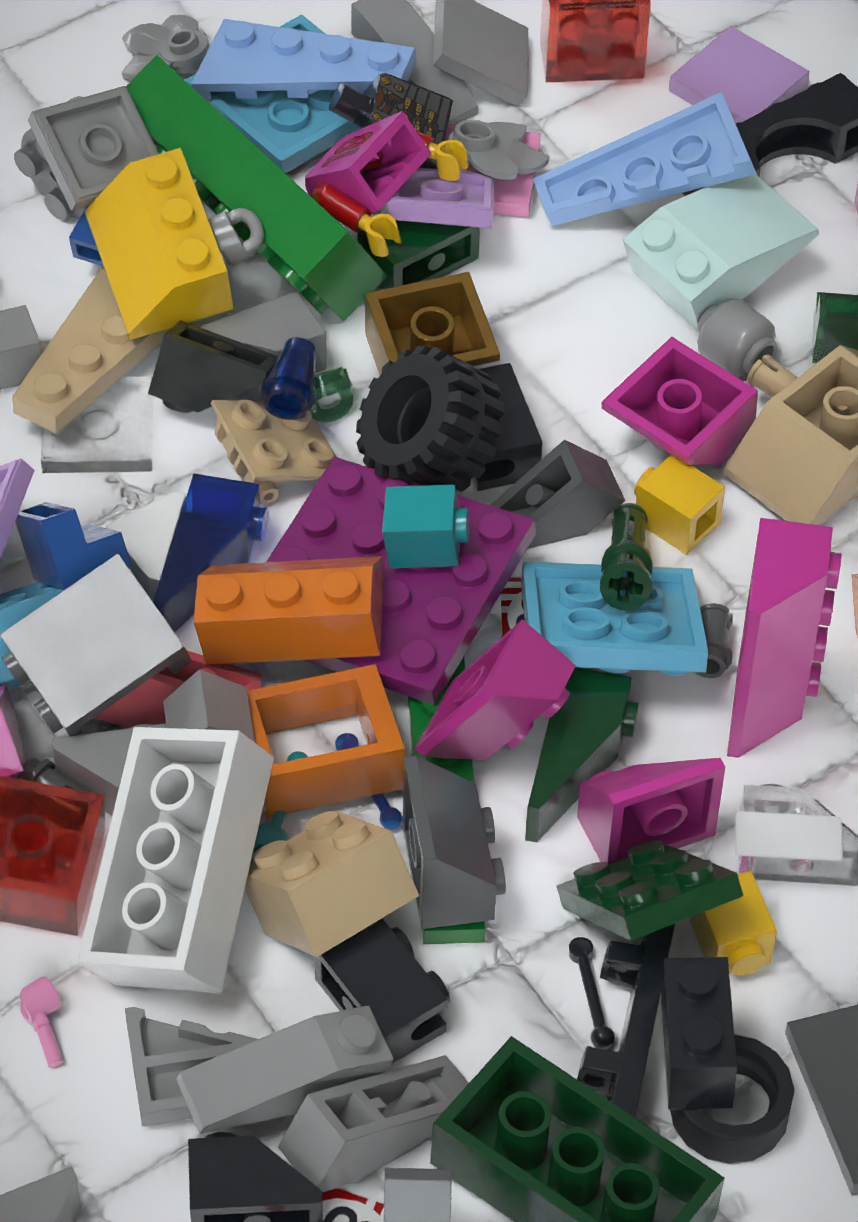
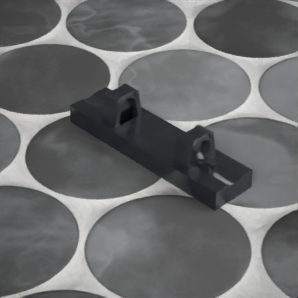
(641, 970)

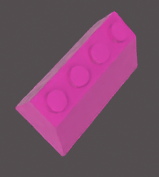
(782, 630)

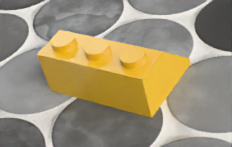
(158, 246)

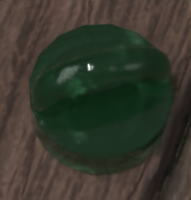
(330, 383)

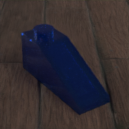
(214, 528)

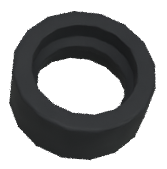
(743, 1141)

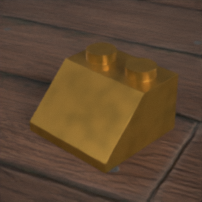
(432, 314)

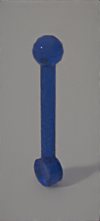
(390, 816)

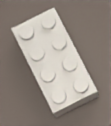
(176, 859)

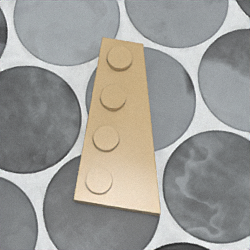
(81, 360)

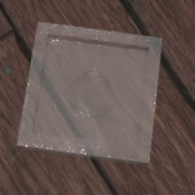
(107, 435)

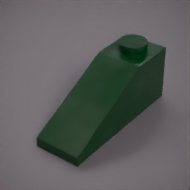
(579, 744)

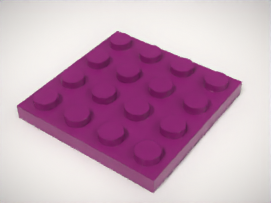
(426, 611)

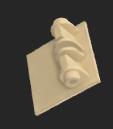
(270, 448)

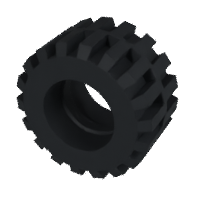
(430, 420)

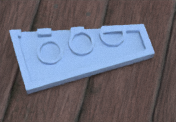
(275, 58)
(655, 162)

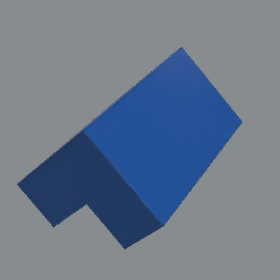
(62, 549)

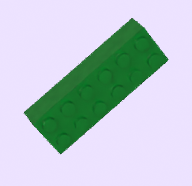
(232, 173)

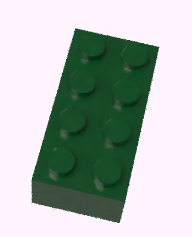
(562, 1152)

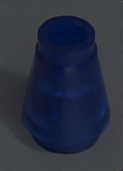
(291, 381)

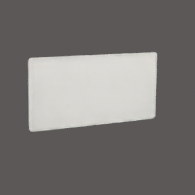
(788, 836)

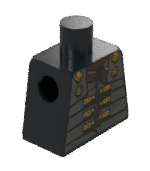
(390, 95)

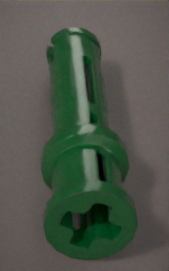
(629, 555)

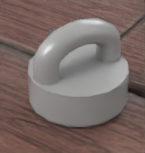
(228, 238)

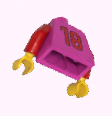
(370, 168)

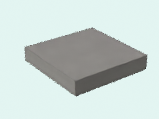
(482, 48)
(91, 142)

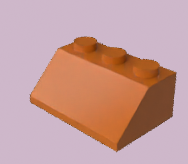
(290, 610)

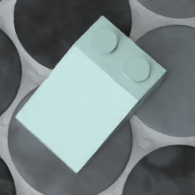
(716, 244)

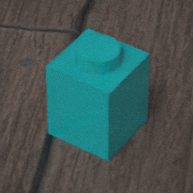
(424, 526)

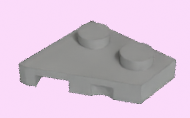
(161, 1053)

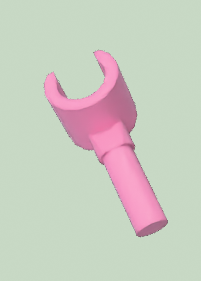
(36, 1003)

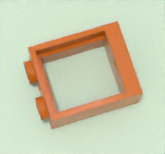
(336, 774)

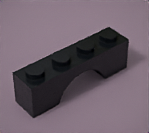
(812, 123)

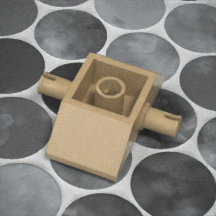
(804, 440)

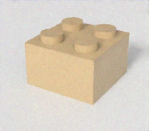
(327, 882)

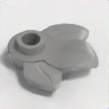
(175, 42)
(498, 148)

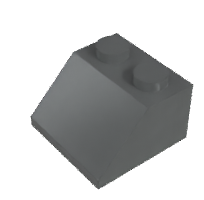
(449, 846)

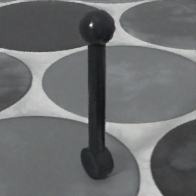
(581, 953)

